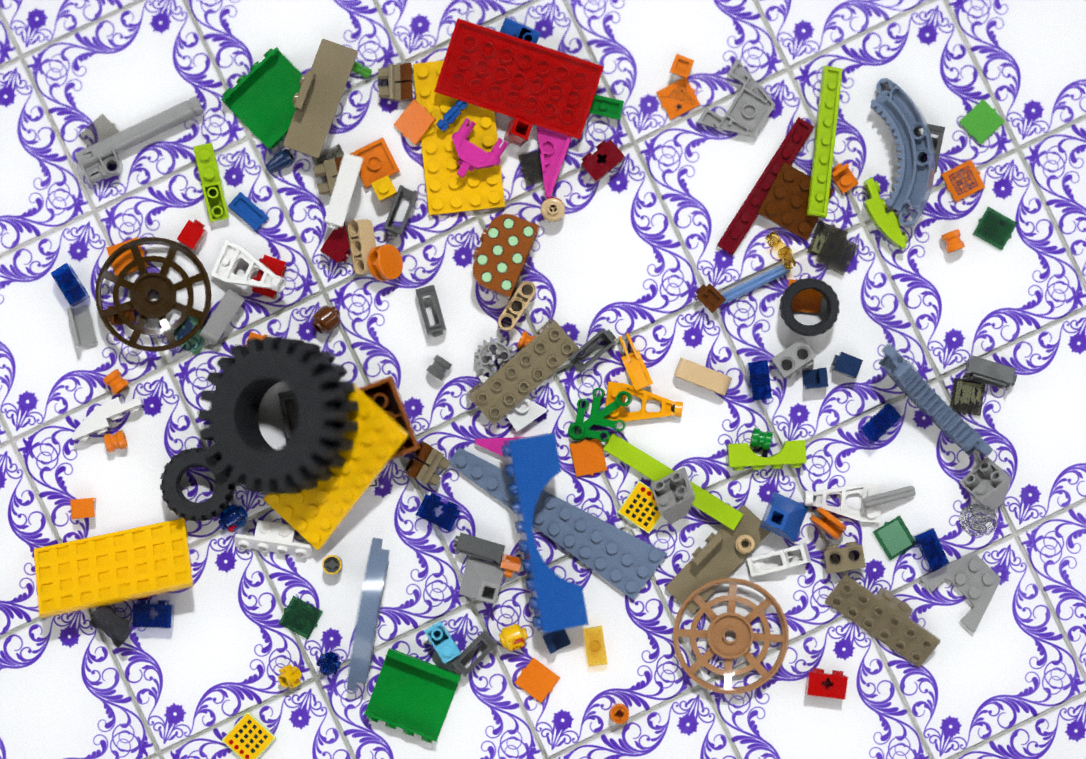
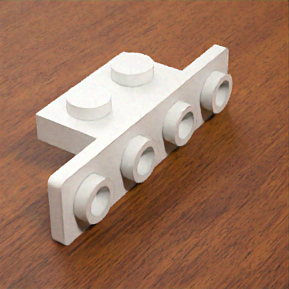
(273, 538)

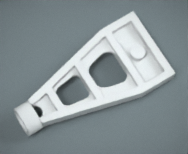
(229, 260)
(870, 514)

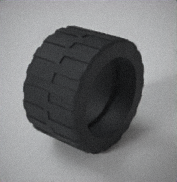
(832, 307)

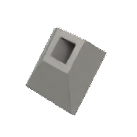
(987, 484)
(673, 495)
(481, 580)

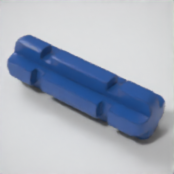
(451, 115)

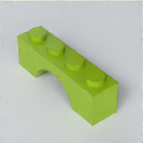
(791, 453)

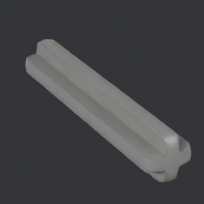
(889, 496)

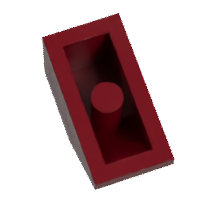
(337, 245)

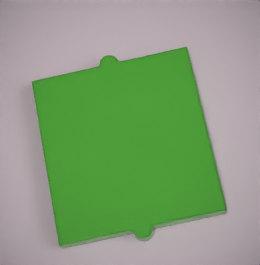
(981, 121)

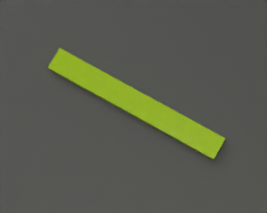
(824, 142)
(656, 470)

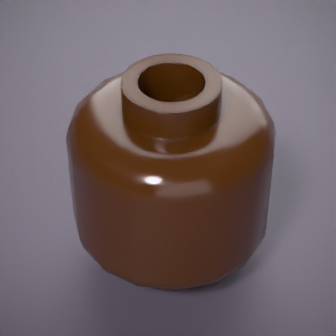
(326, 319)

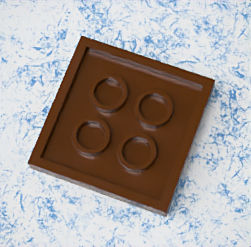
(788, 202)

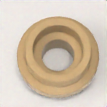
(751, 544)

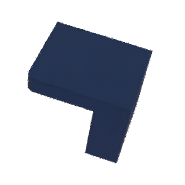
(815, 378)
(556, 640)

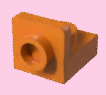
(843, 178)

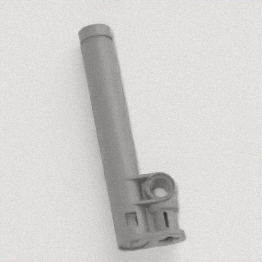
(97, 157)

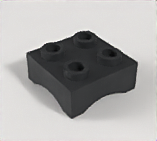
(116, 627)

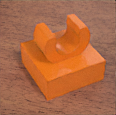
(681, 66)
(510, 564)

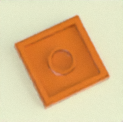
(376, 162)

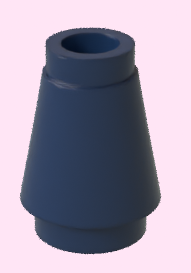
(280, 161)

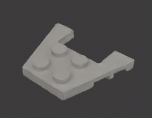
(748, 109)
(972, 579)

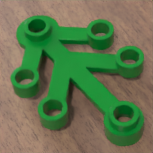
(597, 416)

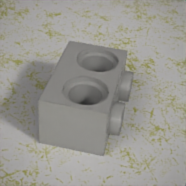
(791, 355)

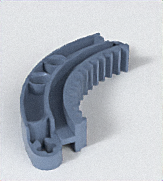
(915, 177)
(930, 403)
(368, 614)

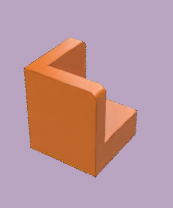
(82, 508)

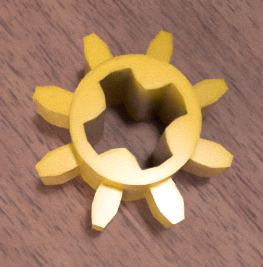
(289, 676)

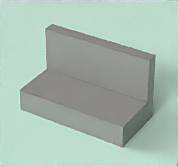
(82, 326)

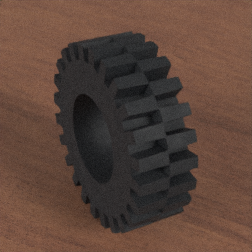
(236, 408)

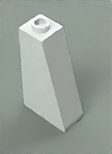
(343, 191)

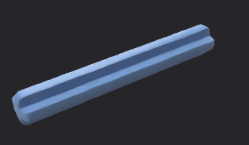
(754, 283)

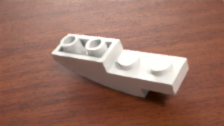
(99, 420)

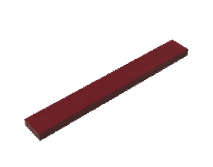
(748, 212)

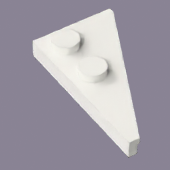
(523, 412)

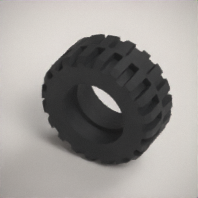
(178, 502)

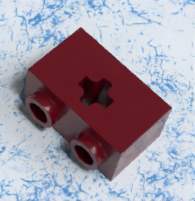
(613, 158)

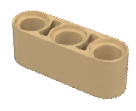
(361, 243)
(518, 296)
(702, 376)

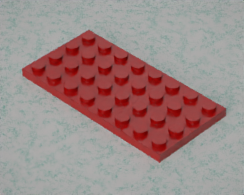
(518, 78)

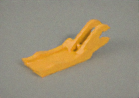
(635, 366)

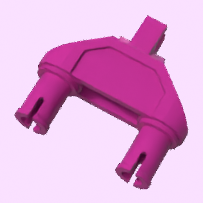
(470, 155)

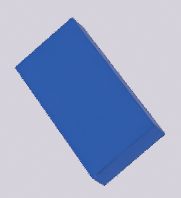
(248, 211)

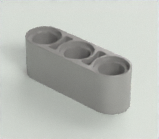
(221, 316)

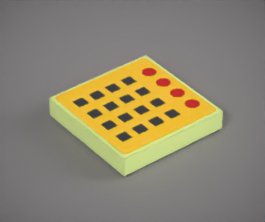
(641, 507)
(248, 737)

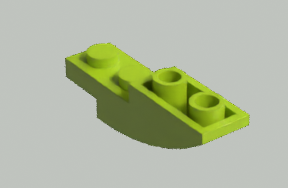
(211, 182)
(885, 222)

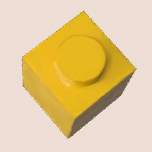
(384, 189)

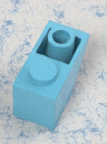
(442, 642)

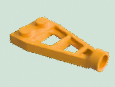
(621, 414)

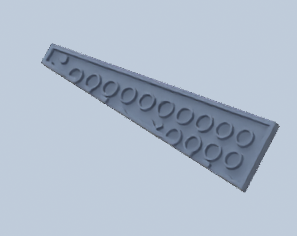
(599, 545)

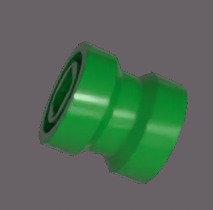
(761, 439)

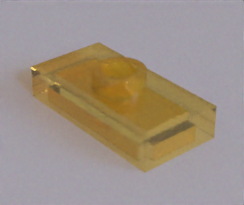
(595, 646)

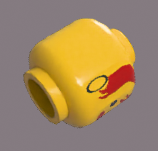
(513, 637)

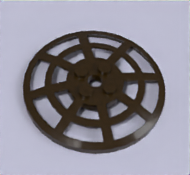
(153, 281)

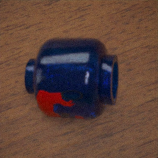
(233, 518)

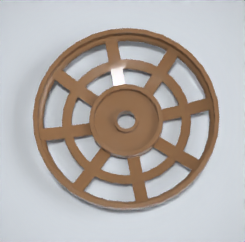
(742, 642)

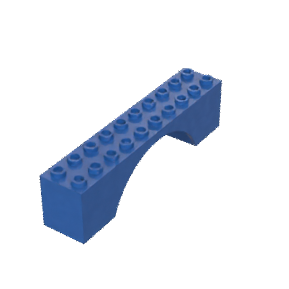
(531, 465)

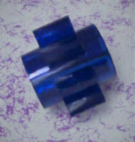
(328, 663)

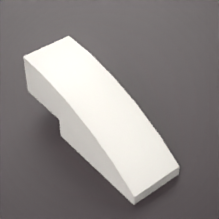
(779, 560)

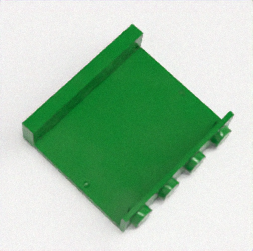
(266, 97)
(412, 695)

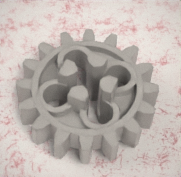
(485, 351)

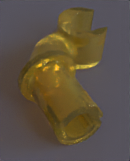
(784, 252)

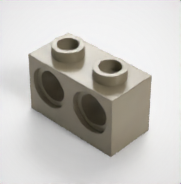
(844, 562)

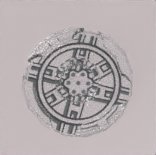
(978, 520)

